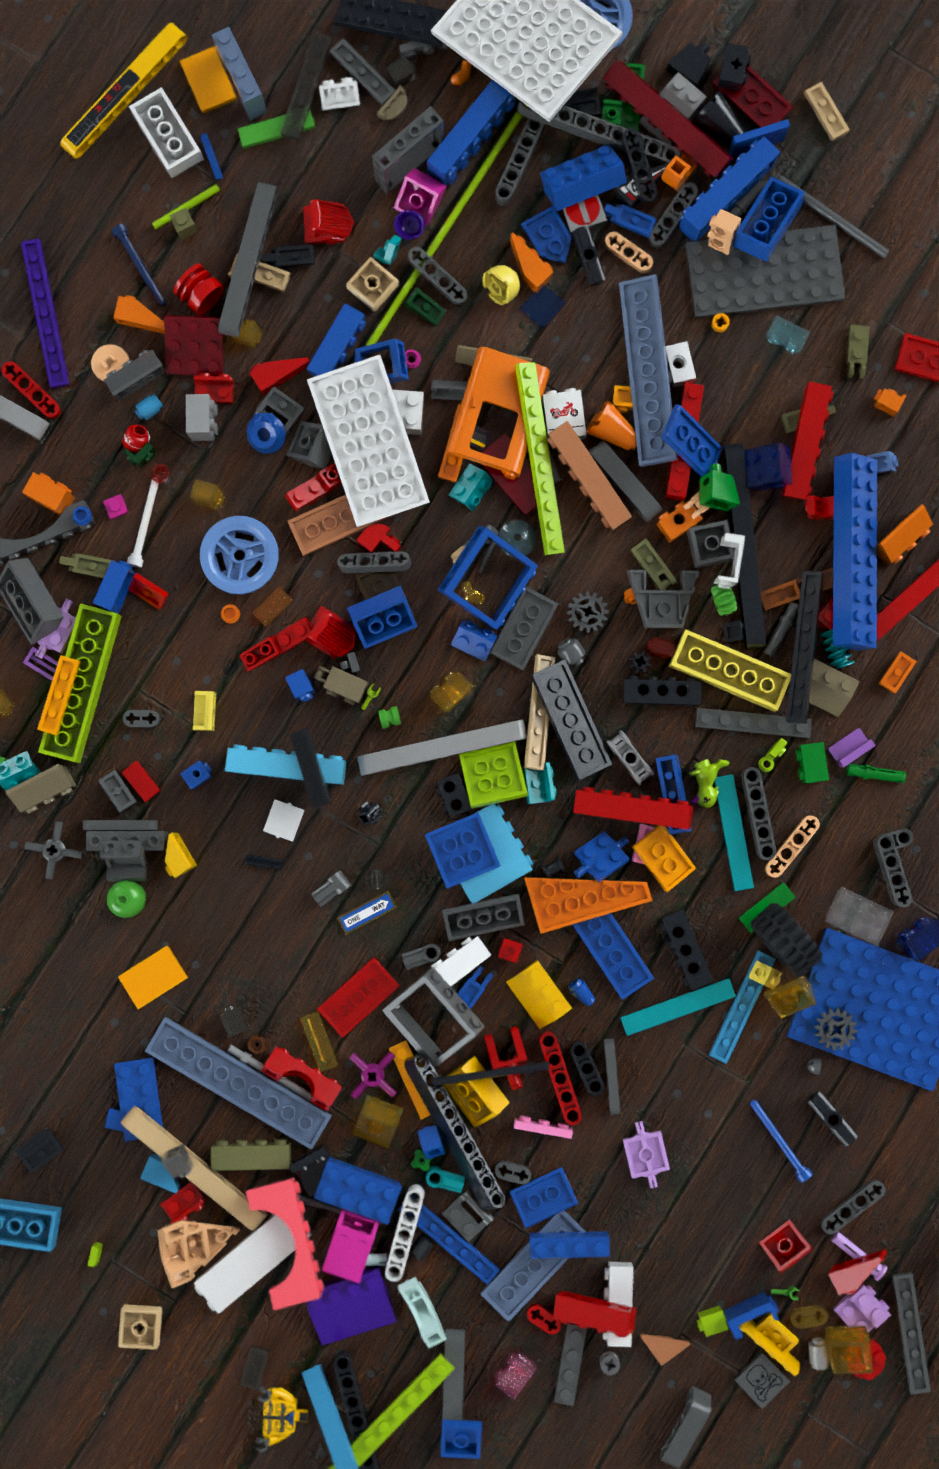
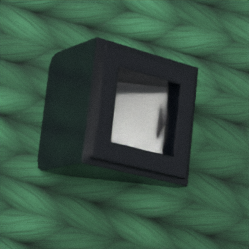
(421, 1247)

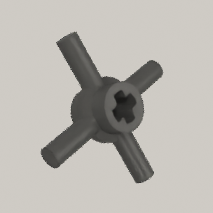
(57, 843)

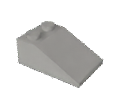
(682, 96)

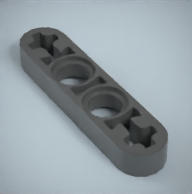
(671, 214)
(439, 273)
(374, 559)
(120, 824)
(611, 1076)
(855, 1210)

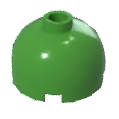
(126, 899)

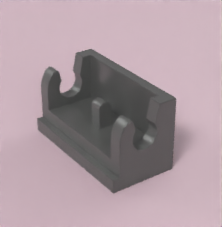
(117, 792)

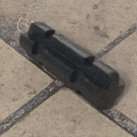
(265, 862)

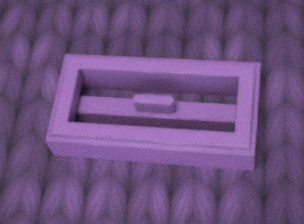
(30, 656)

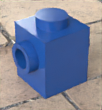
(190, 777)

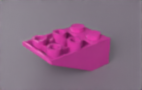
(350, 1246)

